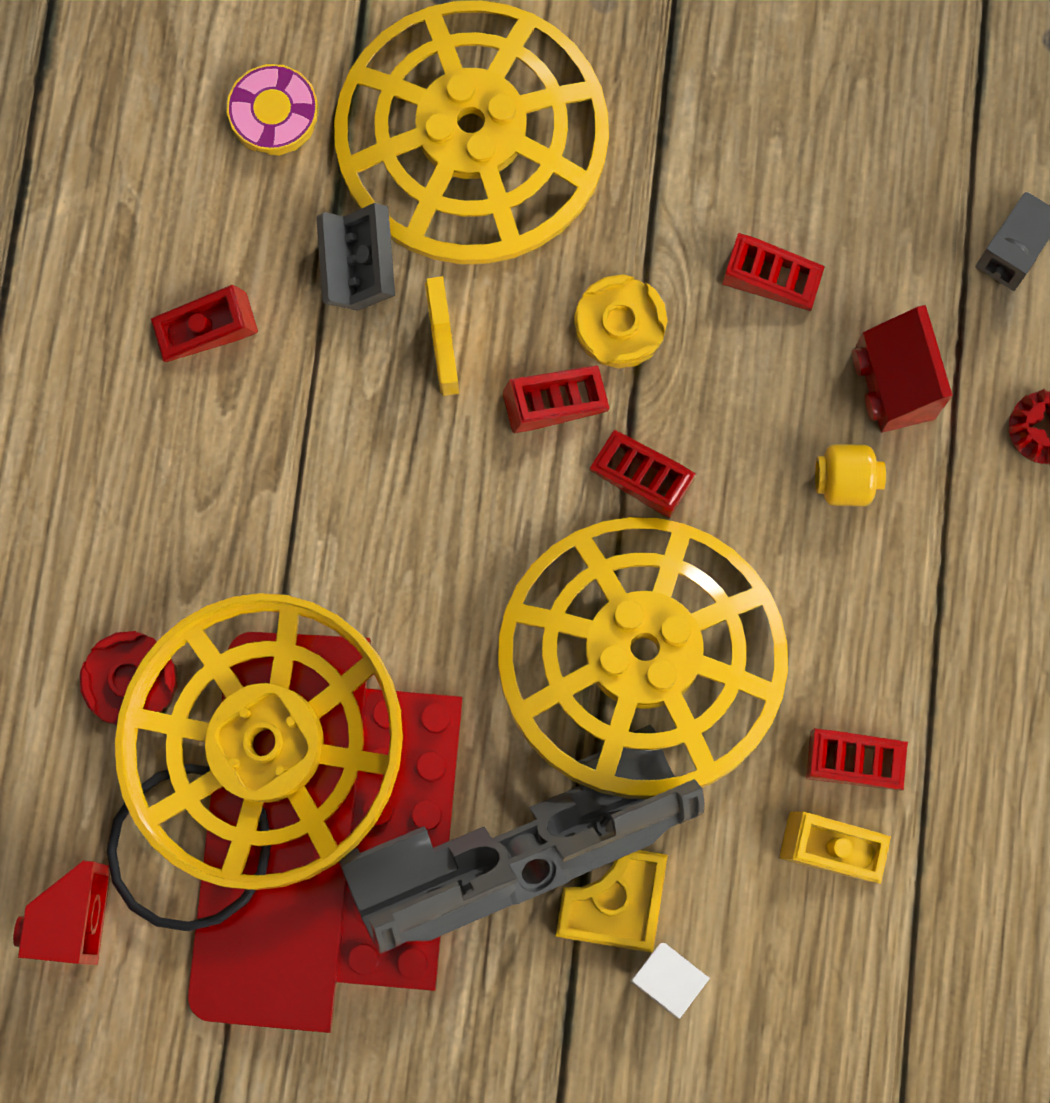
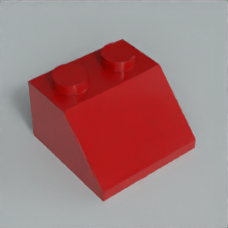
(902, 371)
(66, 918)

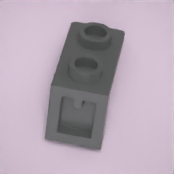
(1017, 242)

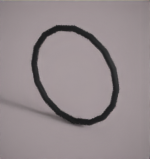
(147, 914)

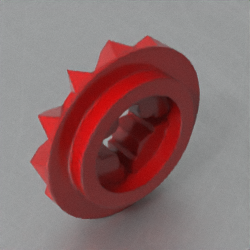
(1031, 441)

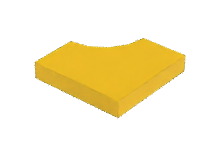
(442, 336)
(619, 906)

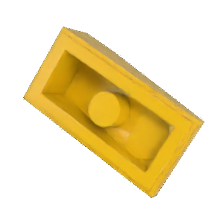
(834, 847)

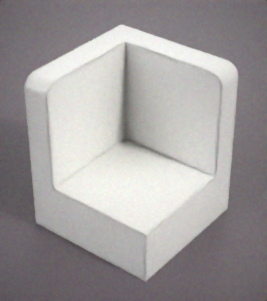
(670, 980)

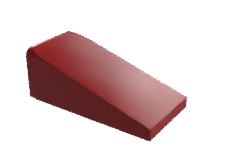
(204, 323)

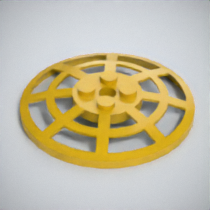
(478, 153)
(635, 681)
(231, 737)

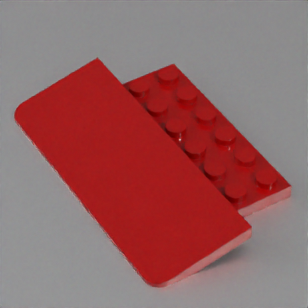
(292, 943)

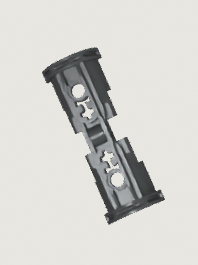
(423, 892)

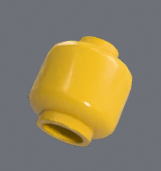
(849, 475)

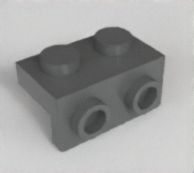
(356, 257)

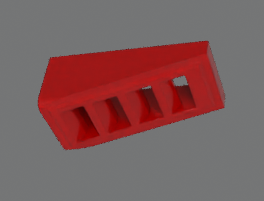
(752, 283)
(523, 420)
(667, 467)
(817, 759)

